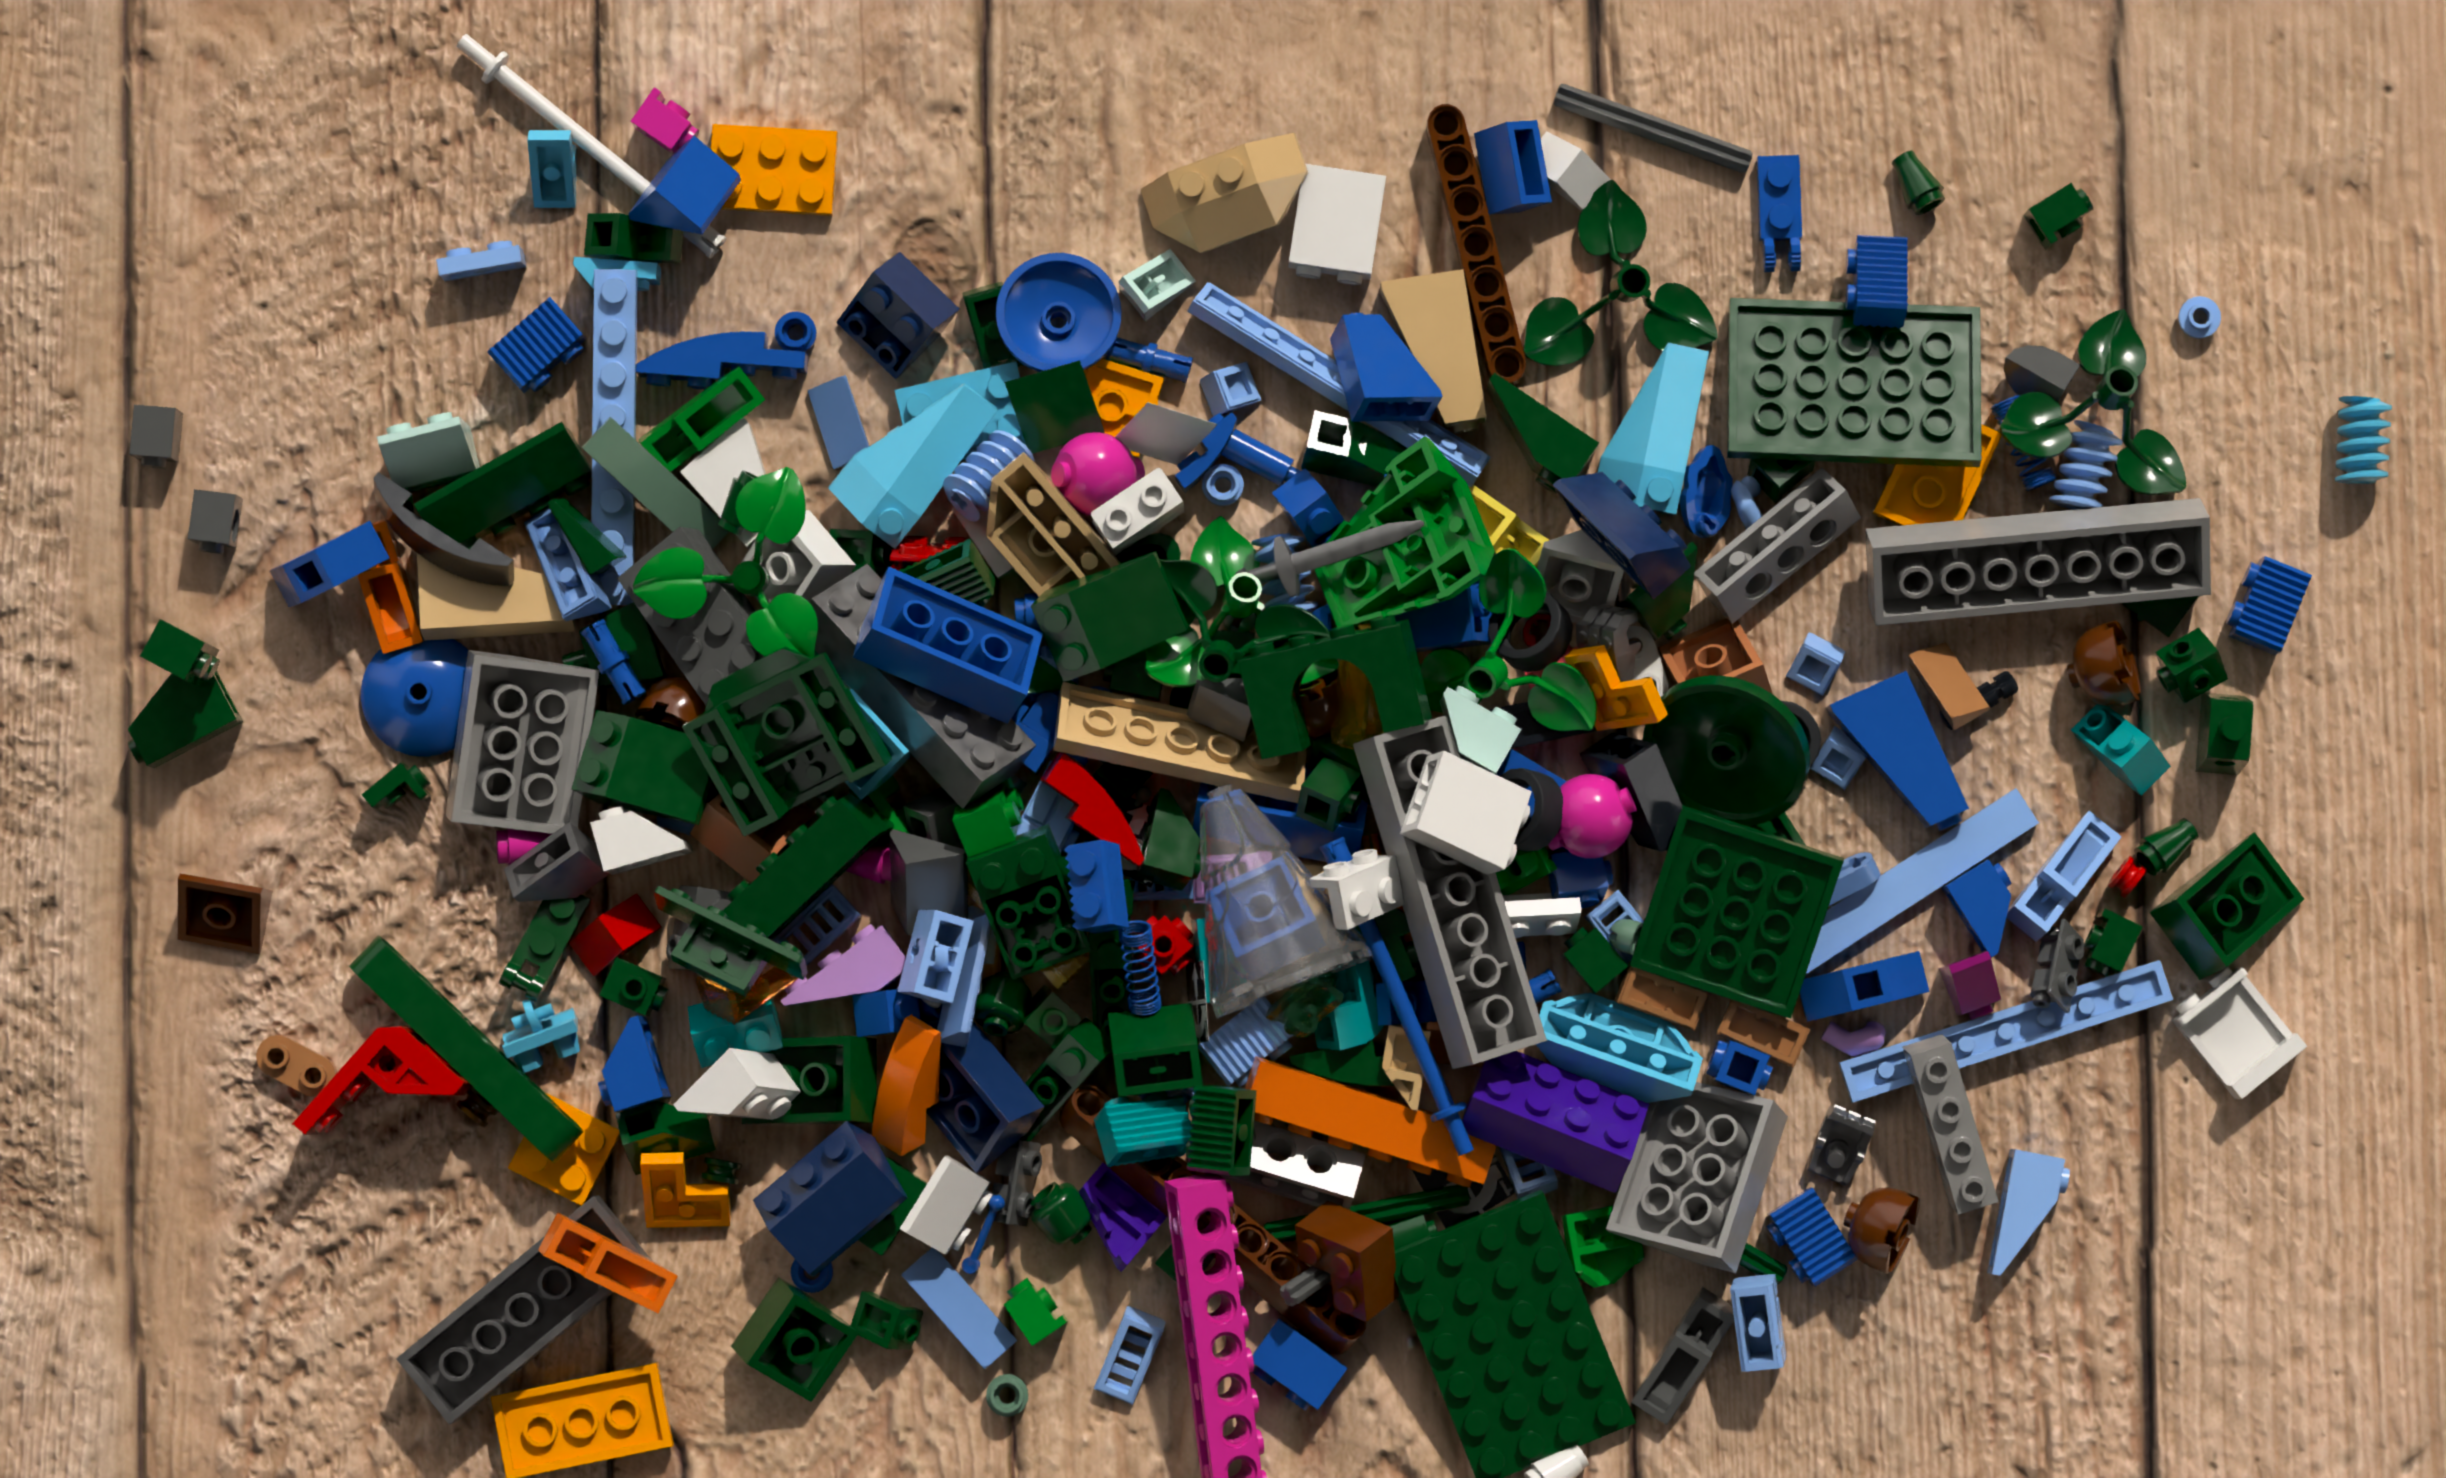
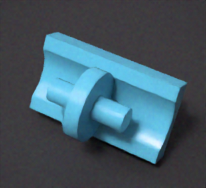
(538, 1028)

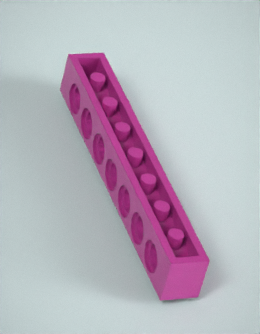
(1186, 1201)

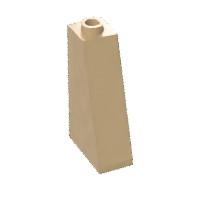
(1438, 331)
(470, 609)

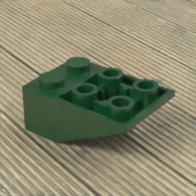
(1028, 902)

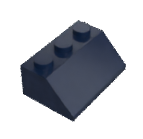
(1625, 530)
(981, 1101)
(830, 1197)

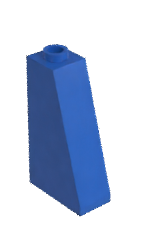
(1903, 748)

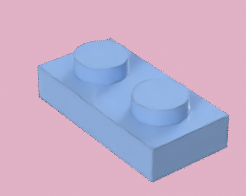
(498, 258)

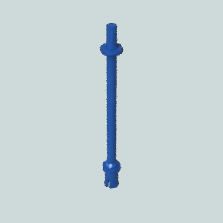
(1448, 1111)

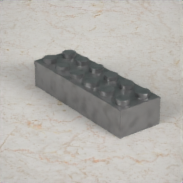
(953, 742)
(508, 1322)

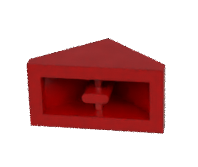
(614, 934)

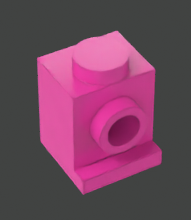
(664, 123)

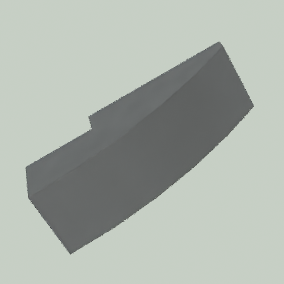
(1684, 1356)

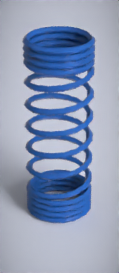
(2033, 479)
(1147, 994)

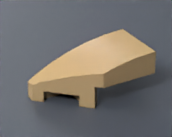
(1402, 1065)

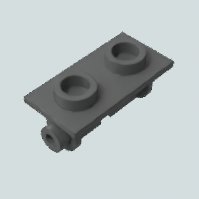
(2062, 951)
(1021, 1164)

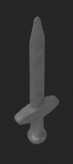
(1289, 565)

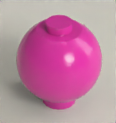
(1094, 470)
(1594, 816)

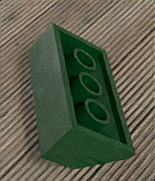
(508, 487)
(808, 866)

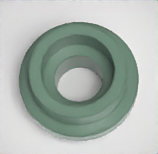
(997, 1404)

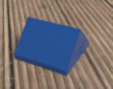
(687, 190)

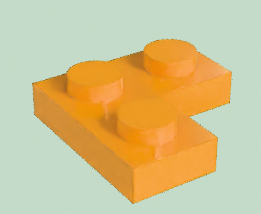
(1617, 702)
(678, 1204)

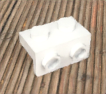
(1361, 887)
(1542, 915)

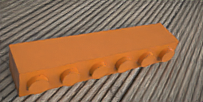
(1363, 1119)

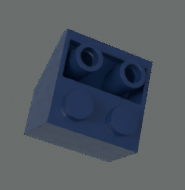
(897, 314)

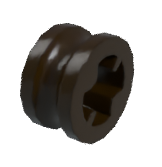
(477, 1107)

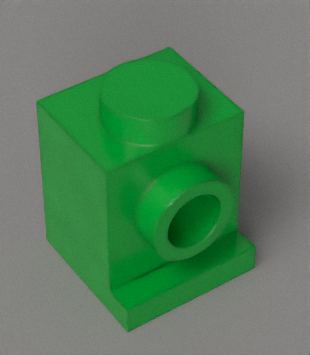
(1033, 1311)

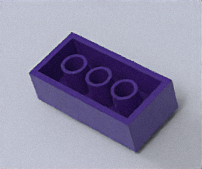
(1555, 1118)

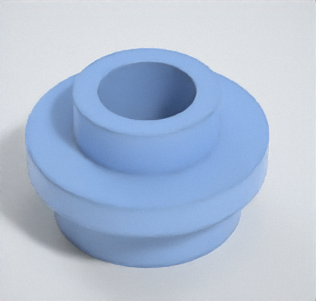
(2187, 322)
(1222, 471)

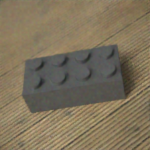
(714, 638)

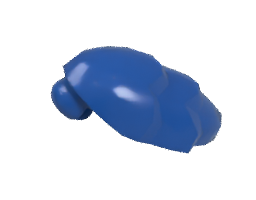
(1706, 493)

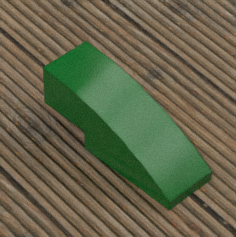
(702, 419)

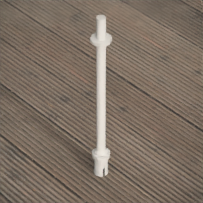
(496, 68)

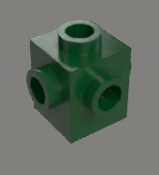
(2190, 666)

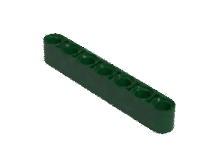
(466, 1049)

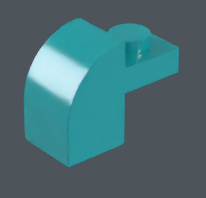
(1356, 1017)

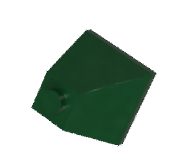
(1666, 611)

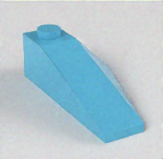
(1657, 431)
(904, 471)

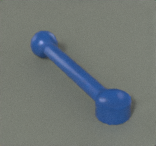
(972, 1263)

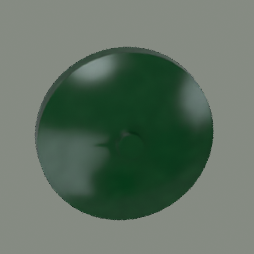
(1731, 749)

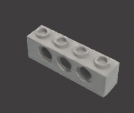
(1777, 545)
(1950, 1124)
(1293, 1176)

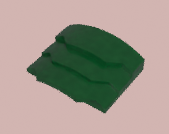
(782, 736)

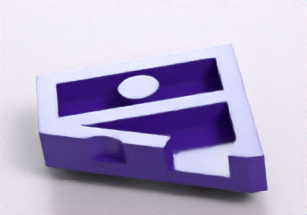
(1119, 1215)

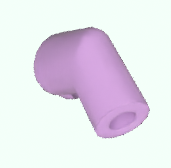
(1857, 1042)

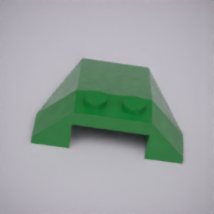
(1424, 566)

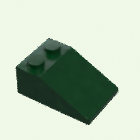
(1545, 439)
(1108, 616)
(642, 769)
(2227, 907)
(833, 1079)

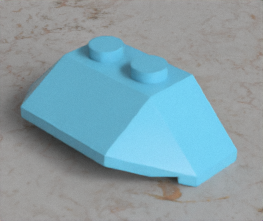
(1618, 1047)

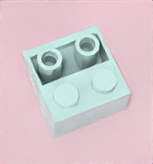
(429, 453)
(1478, 733)

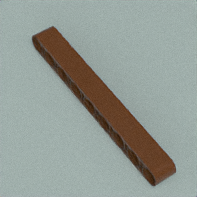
(1265, 1250)

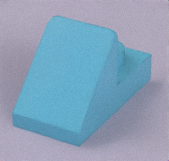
(552, 168)
(648, 272)

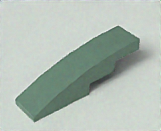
(651, 482)

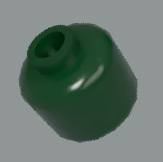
(1002, 1004)
(1061, 1213)

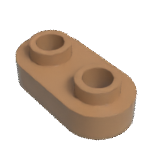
(295, 1065)

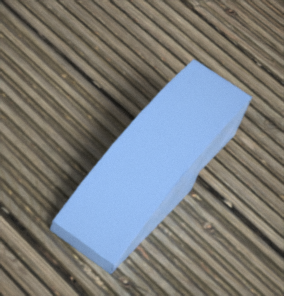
(2062, 876)

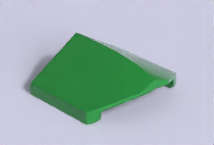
(1594, 1252)

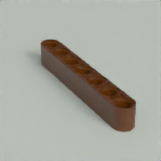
(1470, 226)

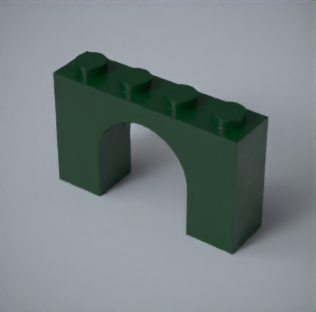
(1381, 652)

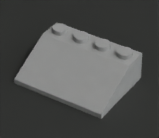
(520, 742)
(1699, 1175)

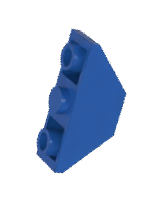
(329, 564)
(1863, 986)

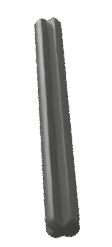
(1653, 128)

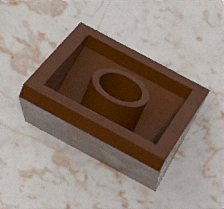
(222, 913)

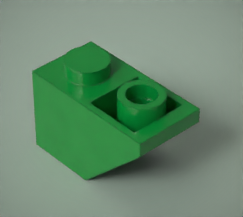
(989, 820)

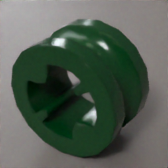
(721, 1170)

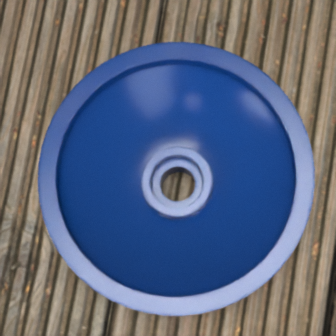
(1062, 288)
(395, 716)

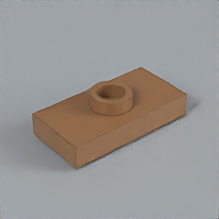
(1661, 997)
(1763, 1032)

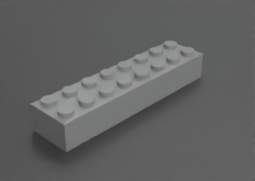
(2038, 561)
(1451, 911)

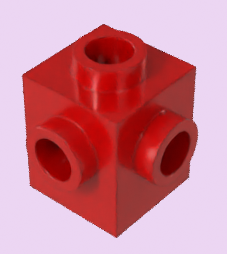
(1178, 955)

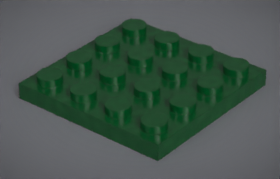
(1736, 911)

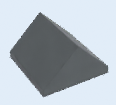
(926, 877)

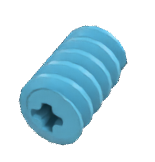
(2363, 440)

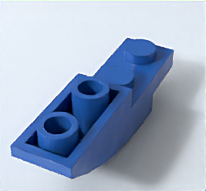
(704, 358)

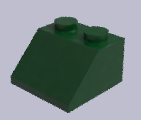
(794, 1339)

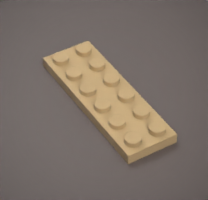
(1169, 743)

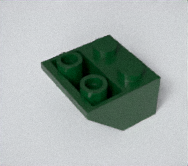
(1155, 1050)

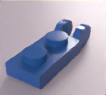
(1779, 207)

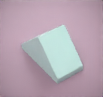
(1155, 284)

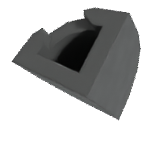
(2039, 370)

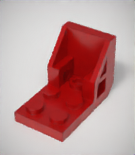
(416, 1071)

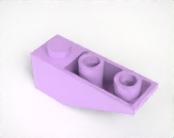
(862, 969)

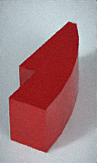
(1092, 807)

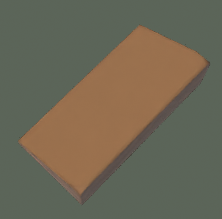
(1948, 684)

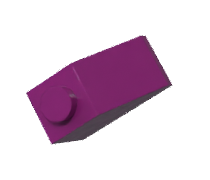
(1972, 985)

